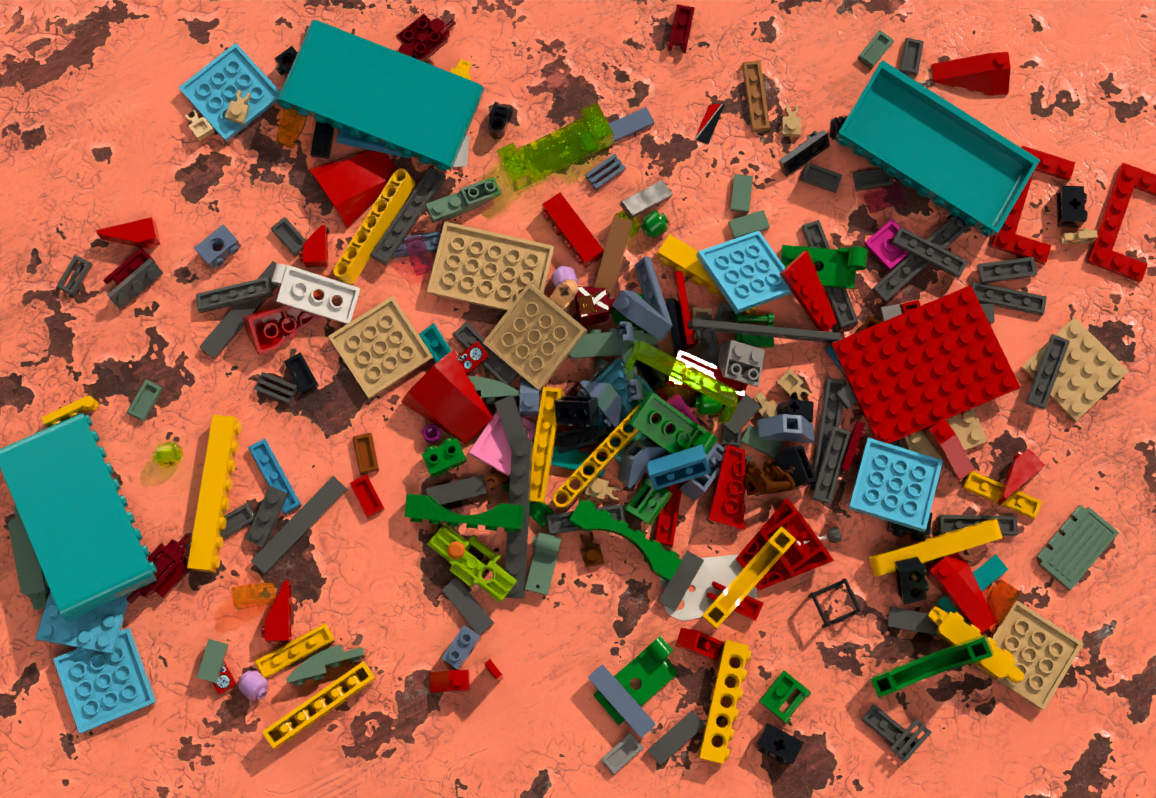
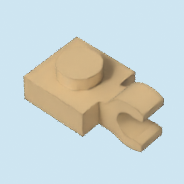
(767, 409)

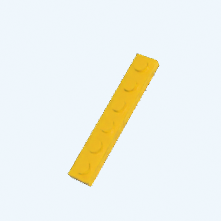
(544, 444)

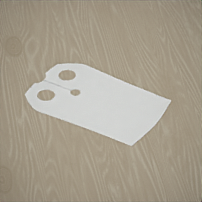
(717, 569)

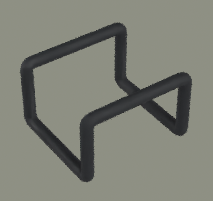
(813, 595)

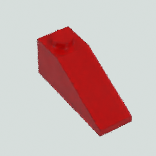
(137, 233)
(950, 448)
(1022, 470)
(279, 619)

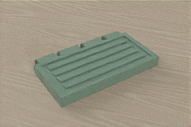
(1077, 548)

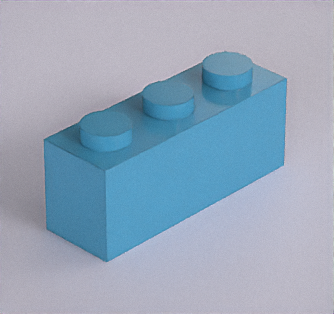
(678, 467)

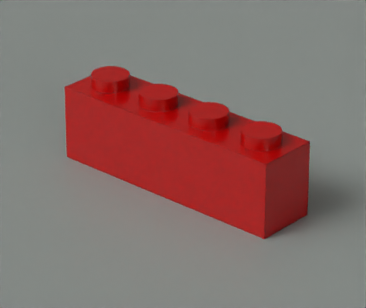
(572, 230)

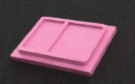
(494, 447)

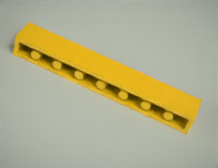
(214, 493)

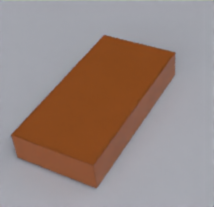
(365, 453)

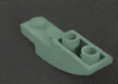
(463, 201)
(493, 390)
(316, 666)

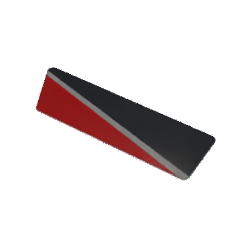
(709, 123)

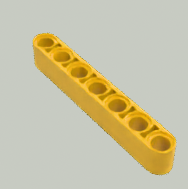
(374, 226)
(592, 461)
(937, 546)

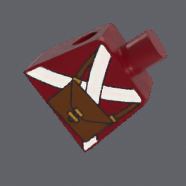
(592, 305)

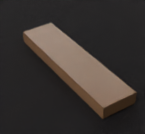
(755, 96)
(613, 253)

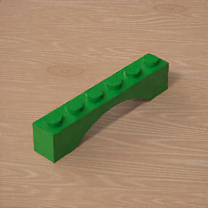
(426, 507)
(659, 560)
(932, 664)

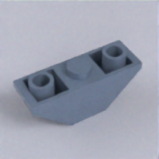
(608, 401)
(786, 428)
(635, 461)

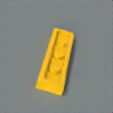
(991, 491)
(295, 651)

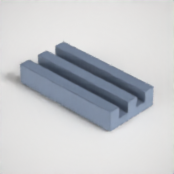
(605, 163)

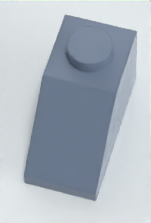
(528, 399)

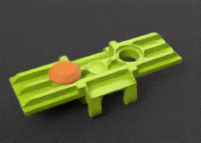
(469, 568)

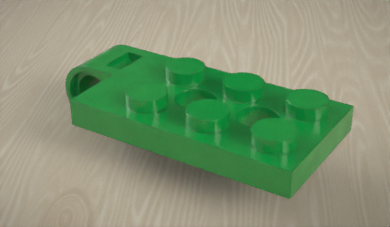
(683, 432)

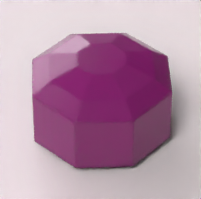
(431, 433)

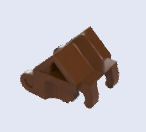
(767, 480)

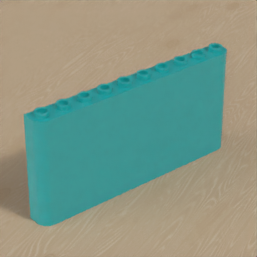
(381, 95)
(937, 149)
(76, 516)

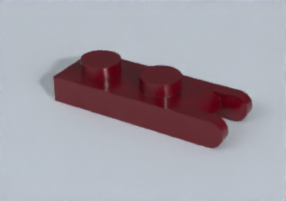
(681, 27)
(128, 267)
(852, 450)

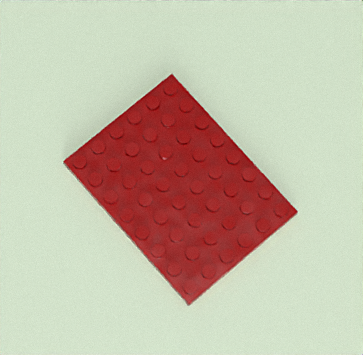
(925, 366)

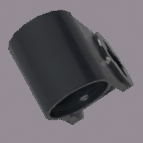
(499, 117)
(796, 407)

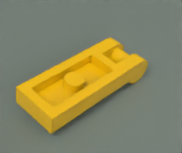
(70, 410)

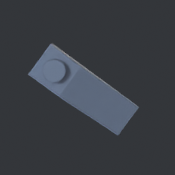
(642, 314)
(697, 486)

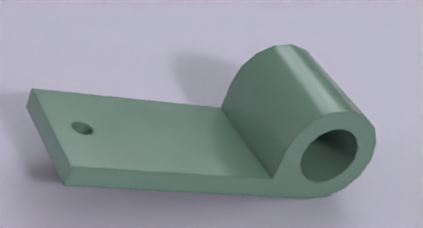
(543, 563)

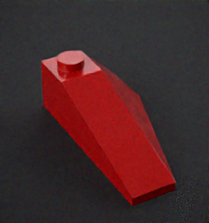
(980, 73)
(275, 326)
(960, 587)

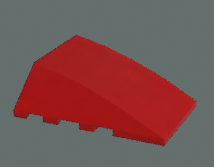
(354, 182)
(449, 400)
(798, 557)

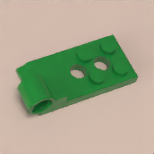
(838, 265)
(650, 668)

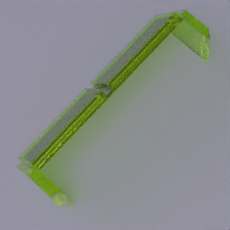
(689, 376)

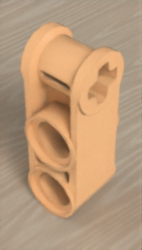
(562, 297)

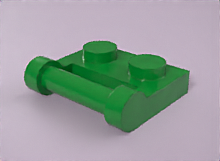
(756, 341)
(651, 504)
(778, 694)

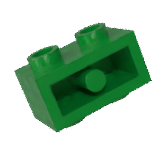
(445, 460)

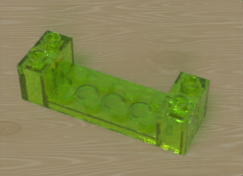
(556, 149)

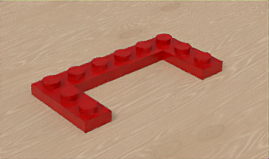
(1018, 245)
(1101, 252)

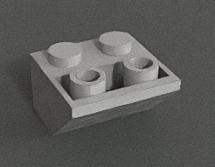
(741, 362)

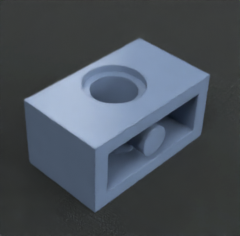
(223, 237)
(461, 647)

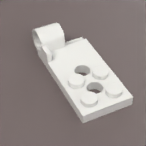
(298, 290)

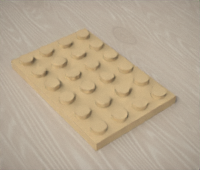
(487, 266)

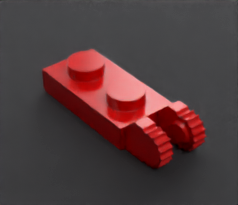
(747, 607)

